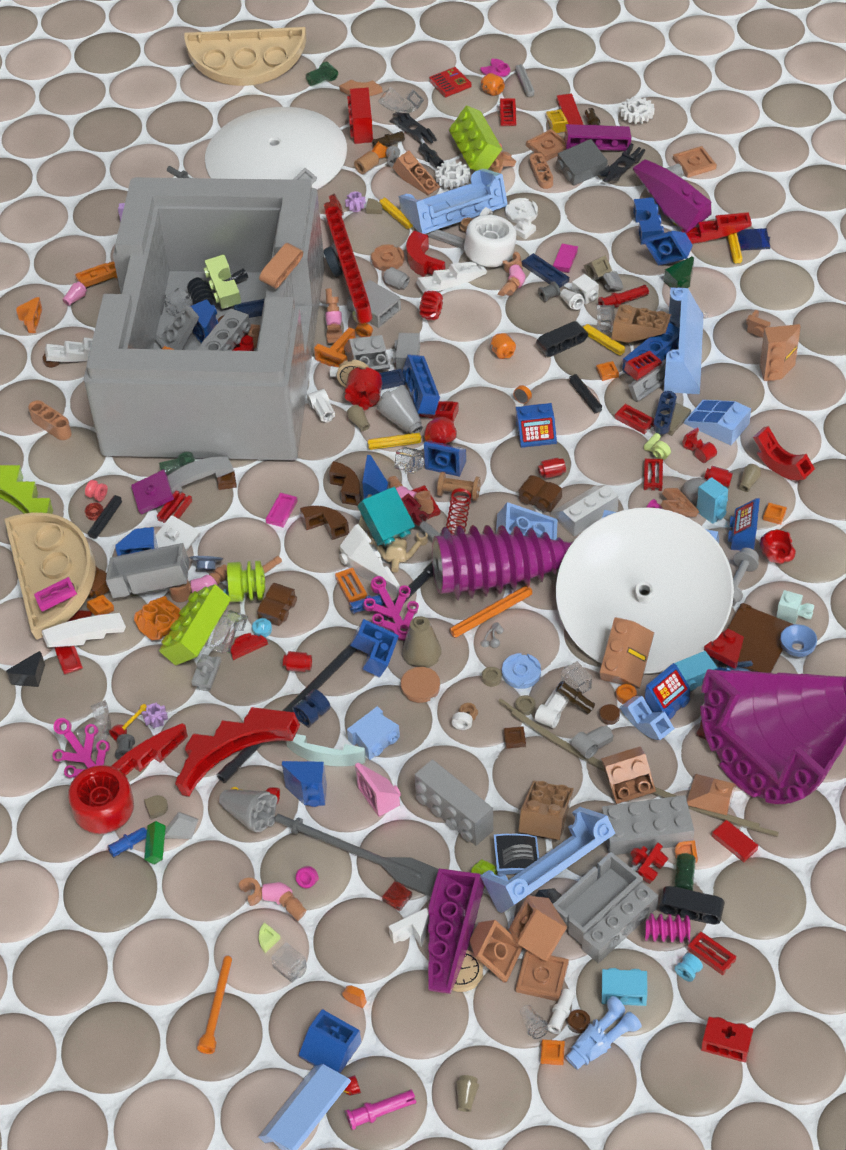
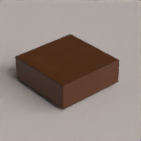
(227, 481)
(514, 737)

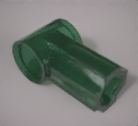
(324, 72)
(172, 465)

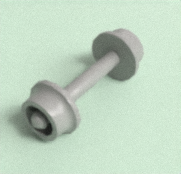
(746, 561)

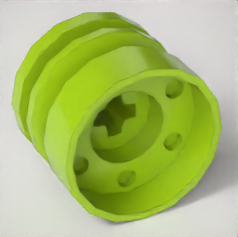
(245, 581)

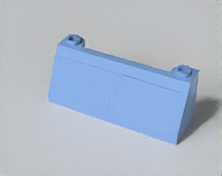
(452, 206)
(684, 365)
(587, 833)

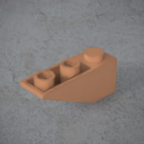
(414, 173)

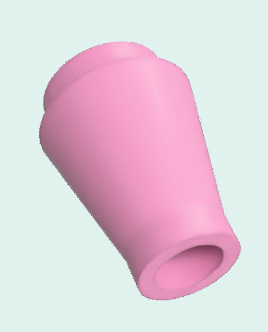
(75, 293)

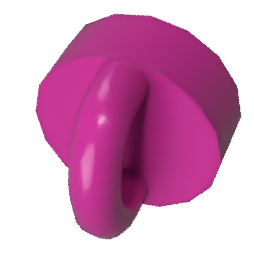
(306, 877)

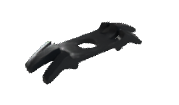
(418, 133)
(625, 158)

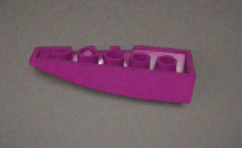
(674, 195)
(451, 924)

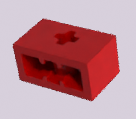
(717, 1043)

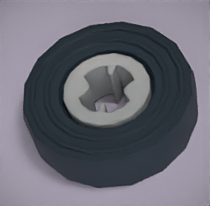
(333, 261)

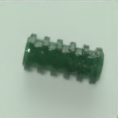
(685, 871)

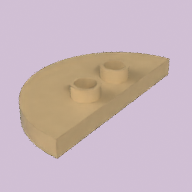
(245, 55)
(44, 553)

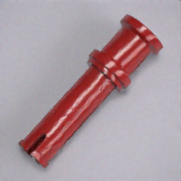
(618, 298)

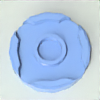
(521, 671)

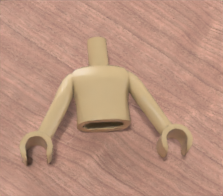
(397, 552)

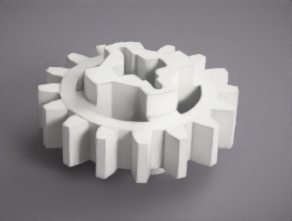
(637, 110)
(452, 174)

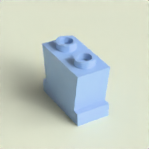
(373, 733)

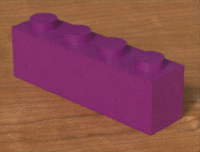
(603, 136)

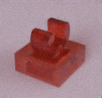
(333, 202)
(397, 896)

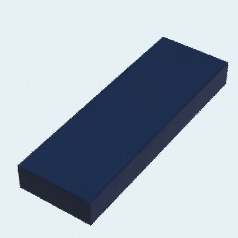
(545, 270)

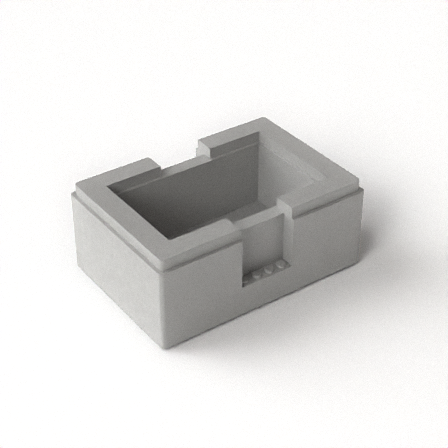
(206, 400)

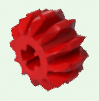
(431, 305)

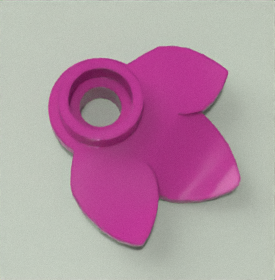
(497, 67)

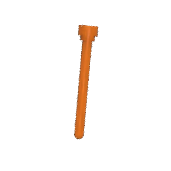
(207, 1042)

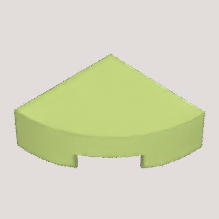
(267, 937)

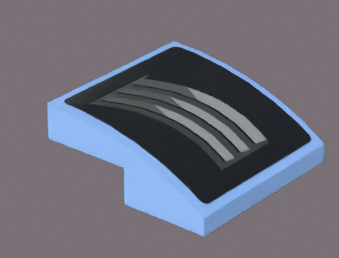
(515, 852)

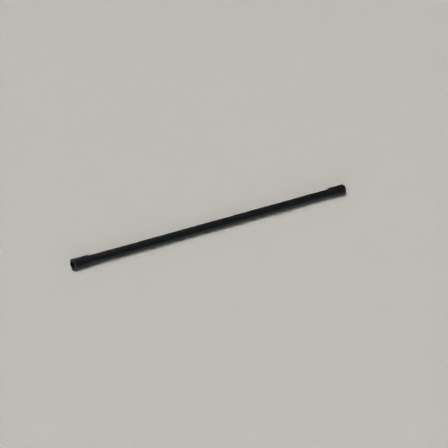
(232, 767)

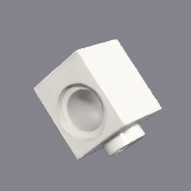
(586, 287)

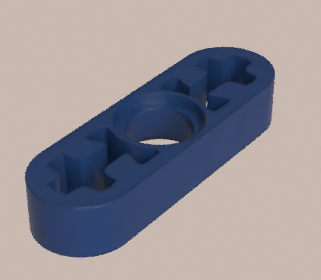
(662, 406)

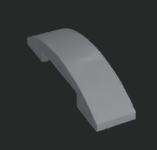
(199, 469)

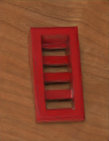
(507, 103)
(634, 372)
(448, 409)

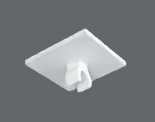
(176, 532)

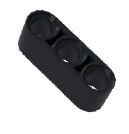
(562, 338)
(696, 905)

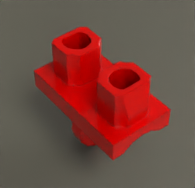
(654, 856)

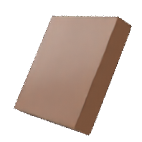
(548, 144)
(695, 161)
(542, 977)

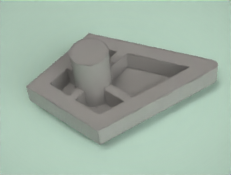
(613, 281)
(181, 827)

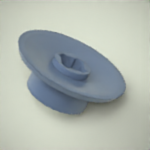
(206, 562)

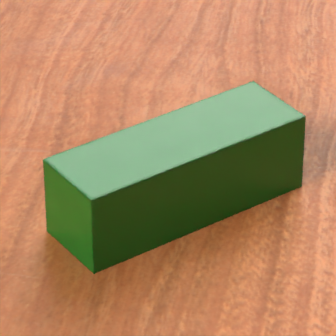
(154, 842)

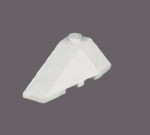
(358, 554)

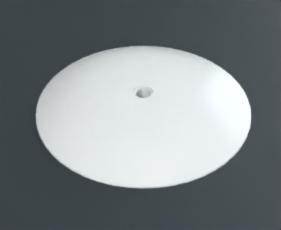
(277, 146)
(654, 553)

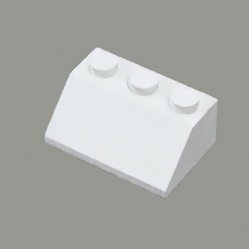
(586, 509)

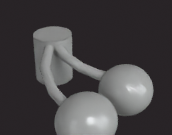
(494, 643)

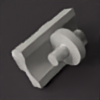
(206, 672)

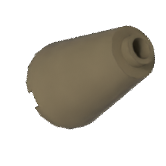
(421, 644)

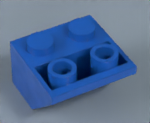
(330, 1042)

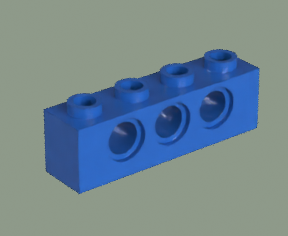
(658, 345)
(421, 384)

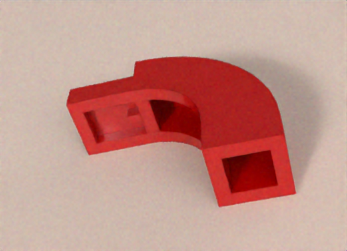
(417, 259)
(779, 460)

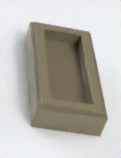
(680, 415)

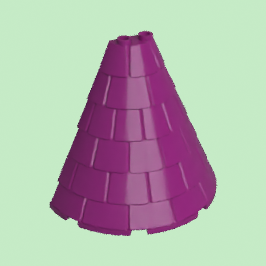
(775, 729)

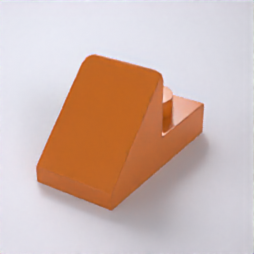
(30, 313)

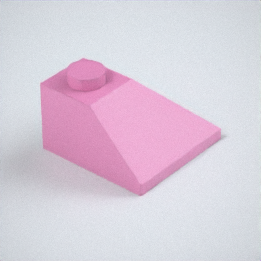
(377, 790)

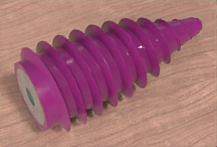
(491, 559)

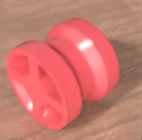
(96, 490)

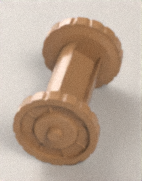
(449, 485)

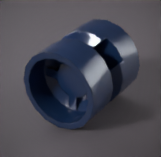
(313, 706)

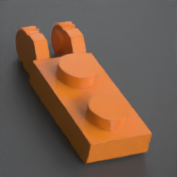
(97, 274)

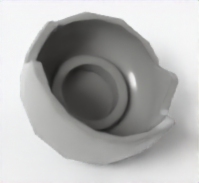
(690, 489)

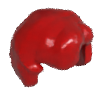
(440, 430)
(777, 546)

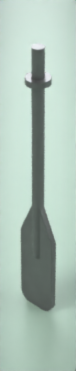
(404, 870)

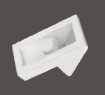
(412, 925)

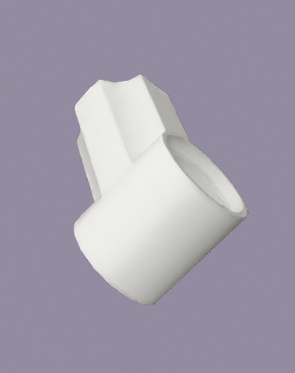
(320, 403)
(550, 712)

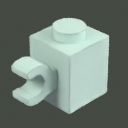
(791, 607)

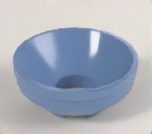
(798, 635)

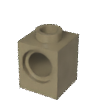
(598, 267)

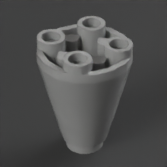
(400, 410)
(250, 807)

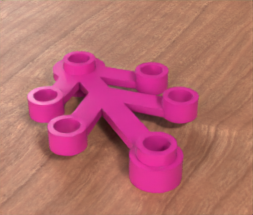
(391, 610)
(83, 753)

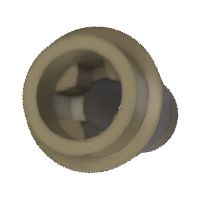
(358, 417)
(750, 475)
(466, 1092)

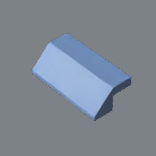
(305, 1108)

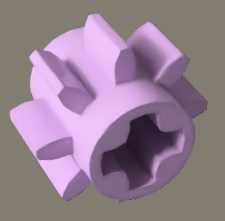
(355, 201)
(155, 715)

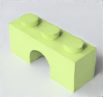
(225, 291)

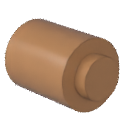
(366, 162)

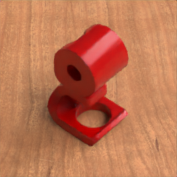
(704, 451)

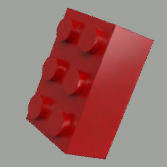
(360, 115)

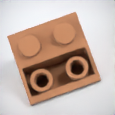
(628, 775)
(538, 927)

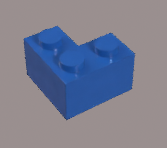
(377, 644)

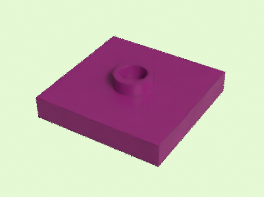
(152, 492)

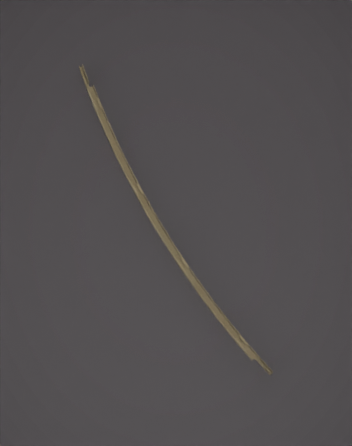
(598, 764)

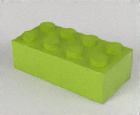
(475, 139)
(194, 624)

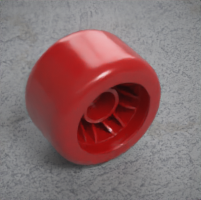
(101, 799)

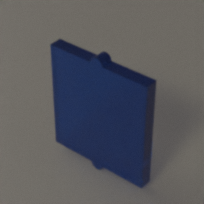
(754, 239)

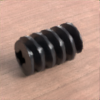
(200, 291)

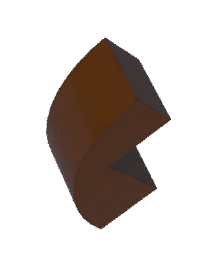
(346, 477)
(316, 516)

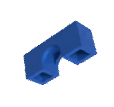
(646, 213)

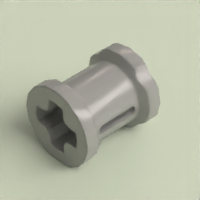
(391, 156)

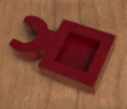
(413, 509)

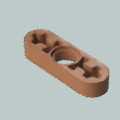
(545, 184)

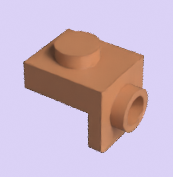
(502, 159)
(756, 325)

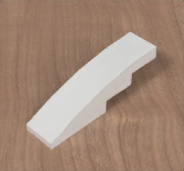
(454, 276)
(69, 352)
(83, 629)

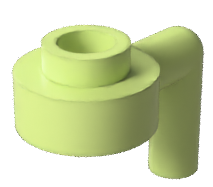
(659, 448)

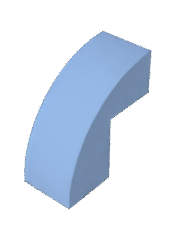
(654, 725)

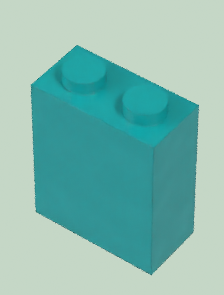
(386, 516)

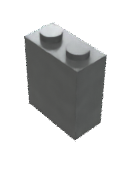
(581, 162)

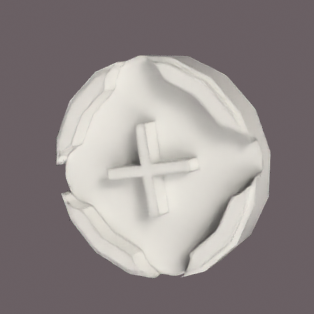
(521, 208)

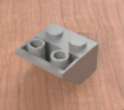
(368, 350)

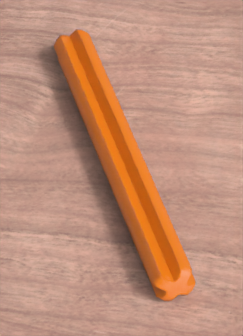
(490, 611)

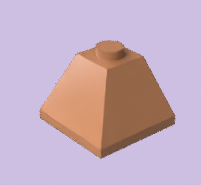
(711, 794)
(495, 948)

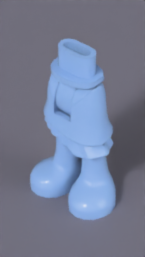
(594, 1042)

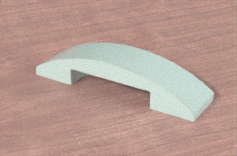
(331, 757)

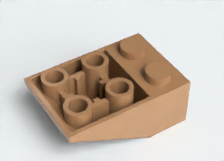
(638, 323)
(545, 810)

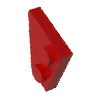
(726, 648)

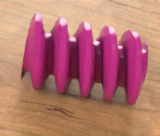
(667, 928)

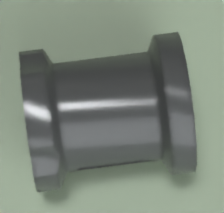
(549, 291)
(125, 744)

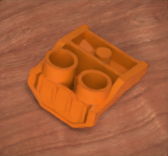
(156, 618)

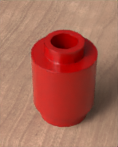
(551, 468)
(721, 475)
(297, 661)

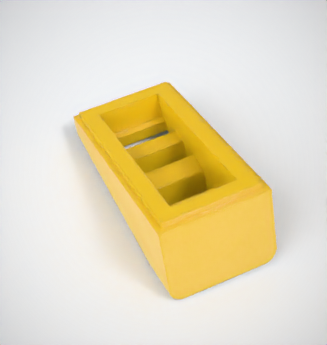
(556, 120)

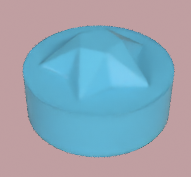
(262, 627)

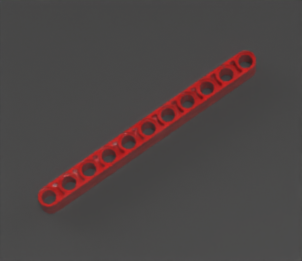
(348, 265)

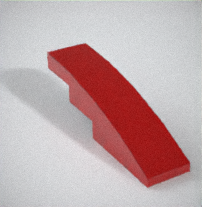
(721, 227)
(155, 748)

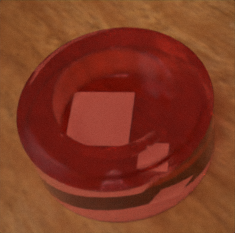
(93, 511)

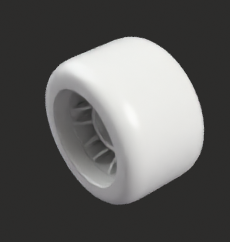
(490, 240)

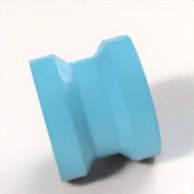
(688, 967)

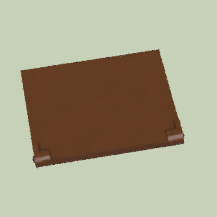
(761, 637)

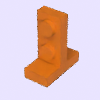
(335, 354)

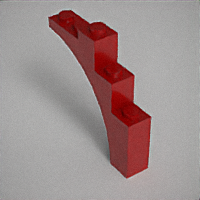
(206, 751)

